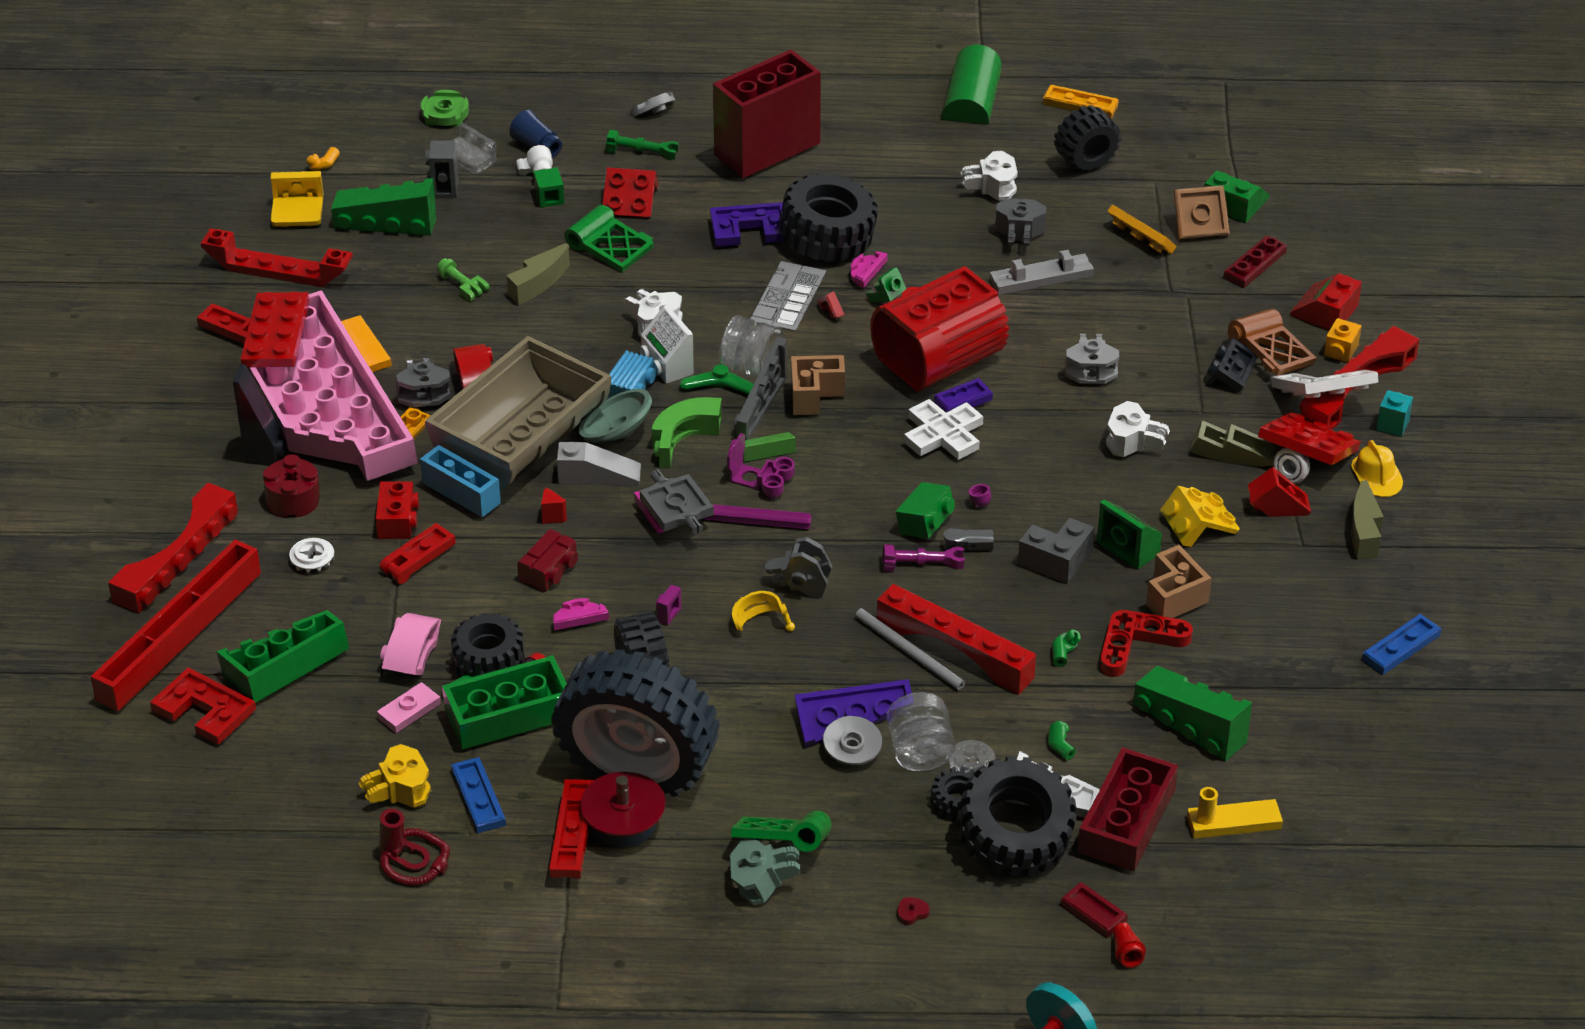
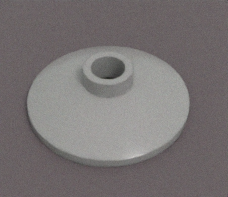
(855, 732)

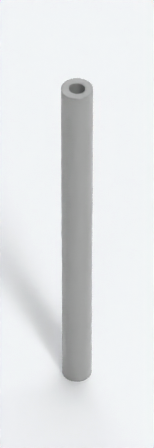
(910, 649)

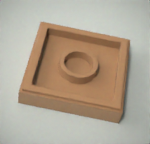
(1201, 212)

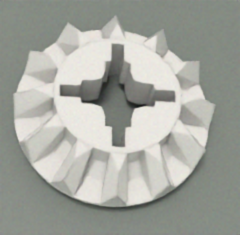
(304, 549)

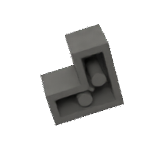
(1056, 554)

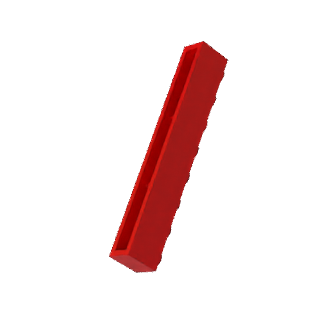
(175, 625)

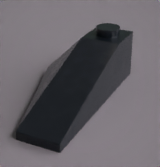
(258, 427)

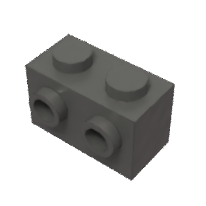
(443, 168)

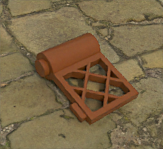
(1263, 329)

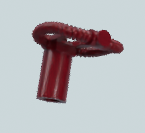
(393, 841)

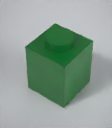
(549, 187)

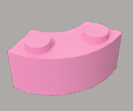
(410, 643)

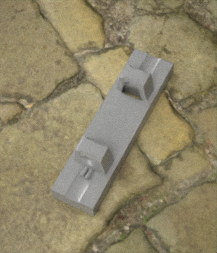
(1041, 274)

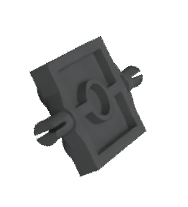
(676, 502)

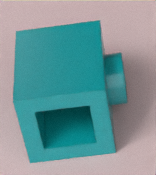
(1394, 413)

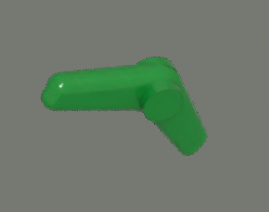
(719, 378)

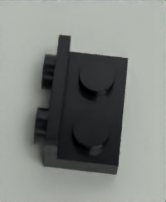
(1232, 365)

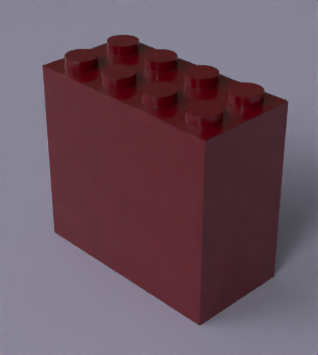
(767, 113)

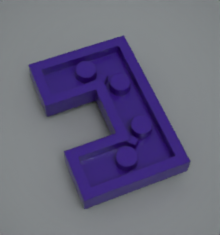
(728, 221)

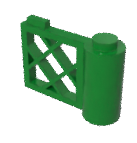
(596, 228)
(804, 833)

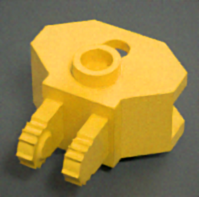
(398, 778)

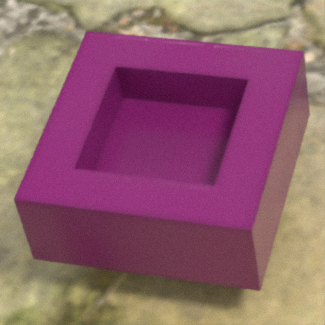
(669, 605)

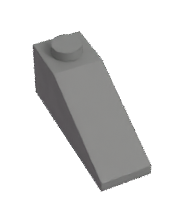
(590, 465)

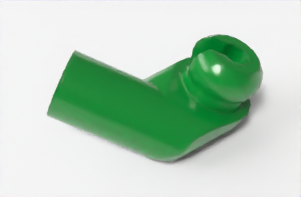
(1057, 741)

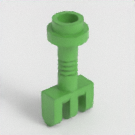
(468, 288)

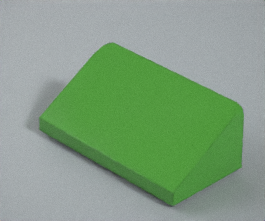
(769, 446)

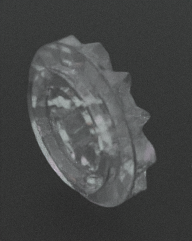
(969, 750)

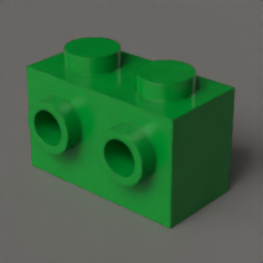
(925, 510)

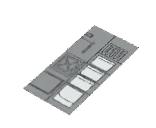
(788, 295)

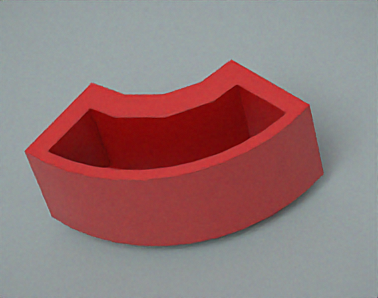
(471, 362)

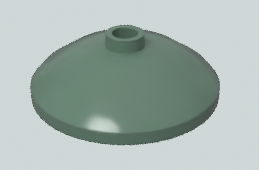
(616, 417)

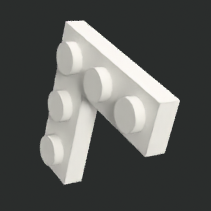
(1313, 386)

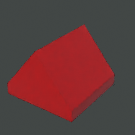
(553, 508)

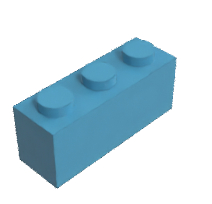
(460, 481)

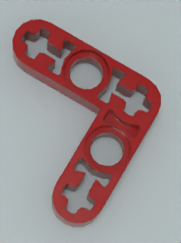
(1136, 630)

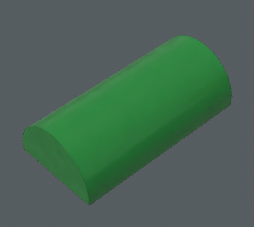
(973, 85)

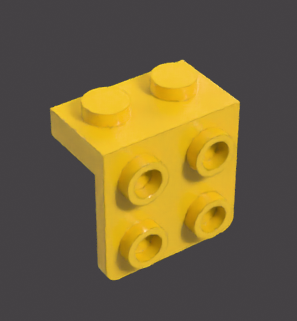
(297, 198)
(1192, 511)

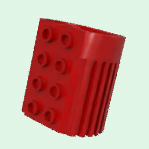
(939, 328)

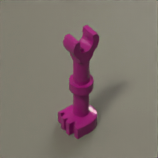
(951, 557)

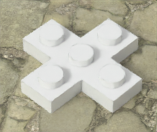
(943, 429)

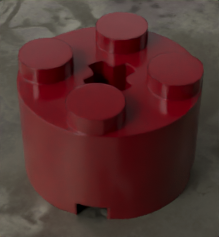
(291, 487)

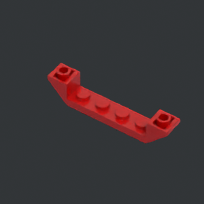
(222, 248)

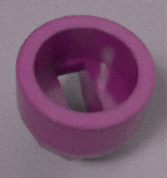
(980, 495)

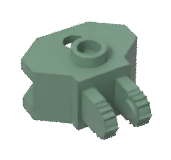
(762, 868)

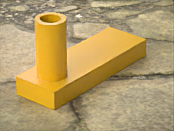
(1231, 819)

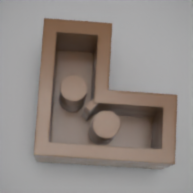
(815, 378)
(1177, 584)

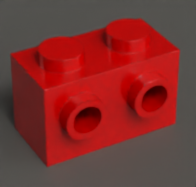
(396, 510)

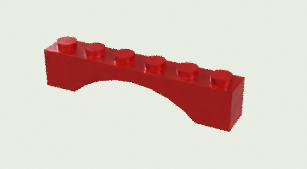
(1387, 354)
(142, 581)
(1000, 658)

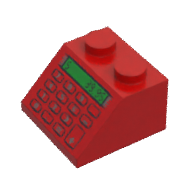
(1329, 300)

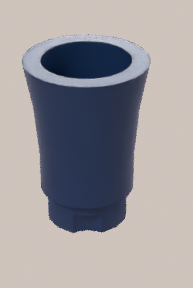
(533, 132)

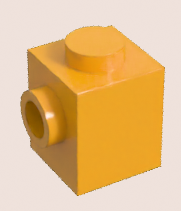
(1342, 340)

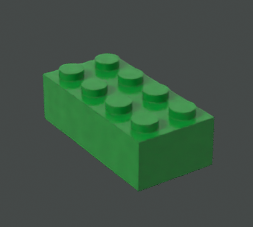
(503, 701)

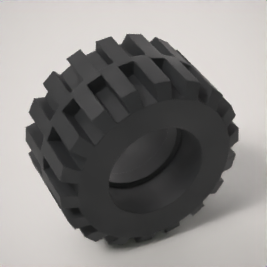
(1087, 138)
(641, 634)
(486, 645)

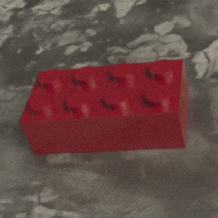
(1127, 809)

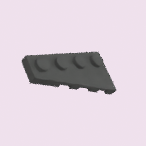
(764, 389)

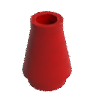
(1128, 946)

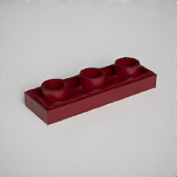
(1255, 261)

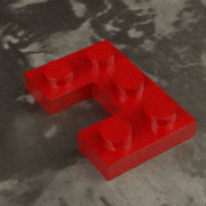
(224, 706)

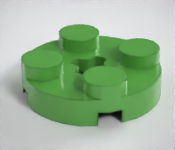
(435, 110)

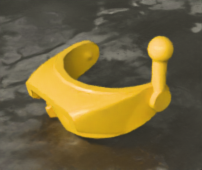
(758, 603)

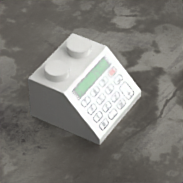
(669, 345)

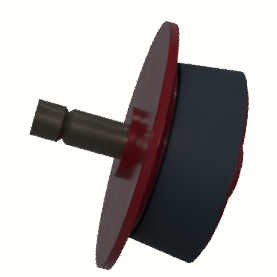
(623, 808)

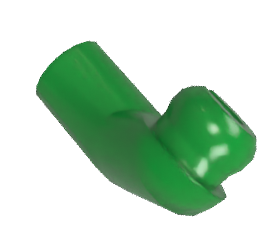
(1064, 644)

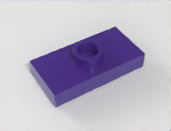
(972, 392)

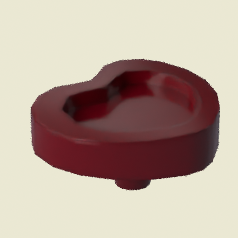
(912, 909)

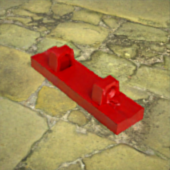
(570, 832)

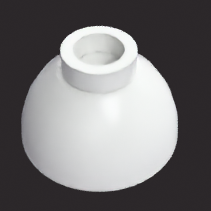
(1292, 465)

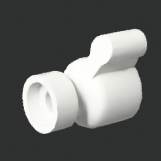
(537, 159)

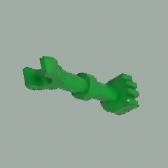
(666, 149)

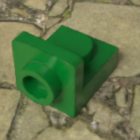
(887, 287)

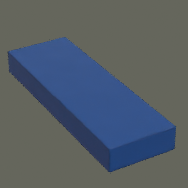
(1401, 644)
(478, 795)

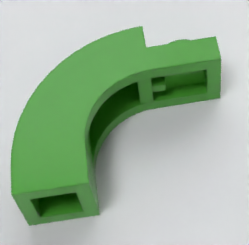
(683, 420)

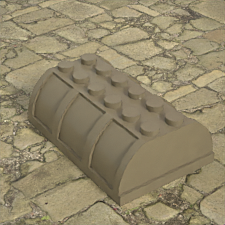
(518, 409)

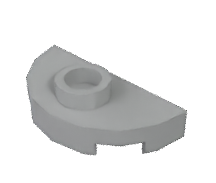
(655, 104)

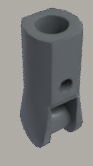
(968, 539)

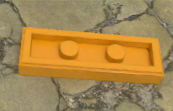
(1073, 99)
(367, 343)

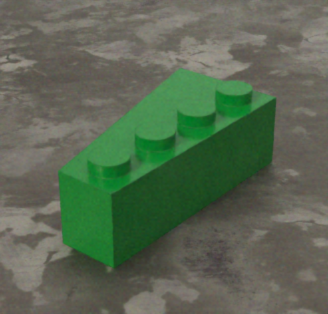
(387, 209)
(284, 655)
(1195, 711)

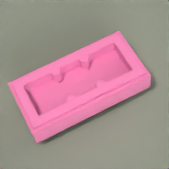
(408, 707)

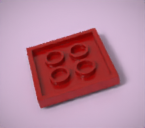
(1310, 438)

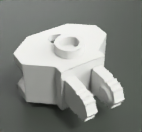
(991, 176)
(649, 304)
(1134, 430)

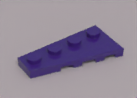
(821, 708)

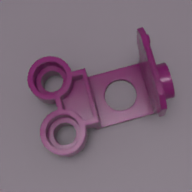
(771, 475)

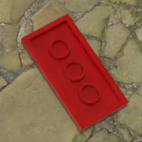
(275, 329)

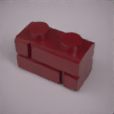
(547, 560)

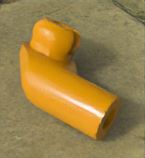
(325, 162)

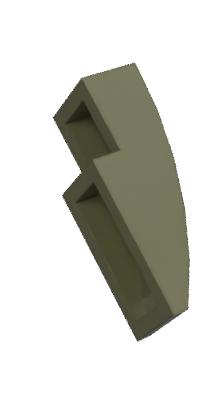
(538, 274)
(1233, 445)
(1366, 523)

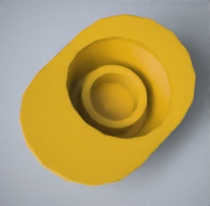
(1378, 467)

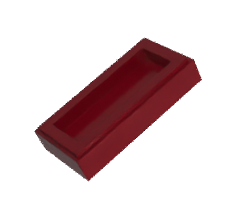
(1093, 909)

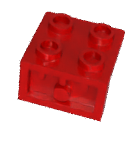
(630, 192)

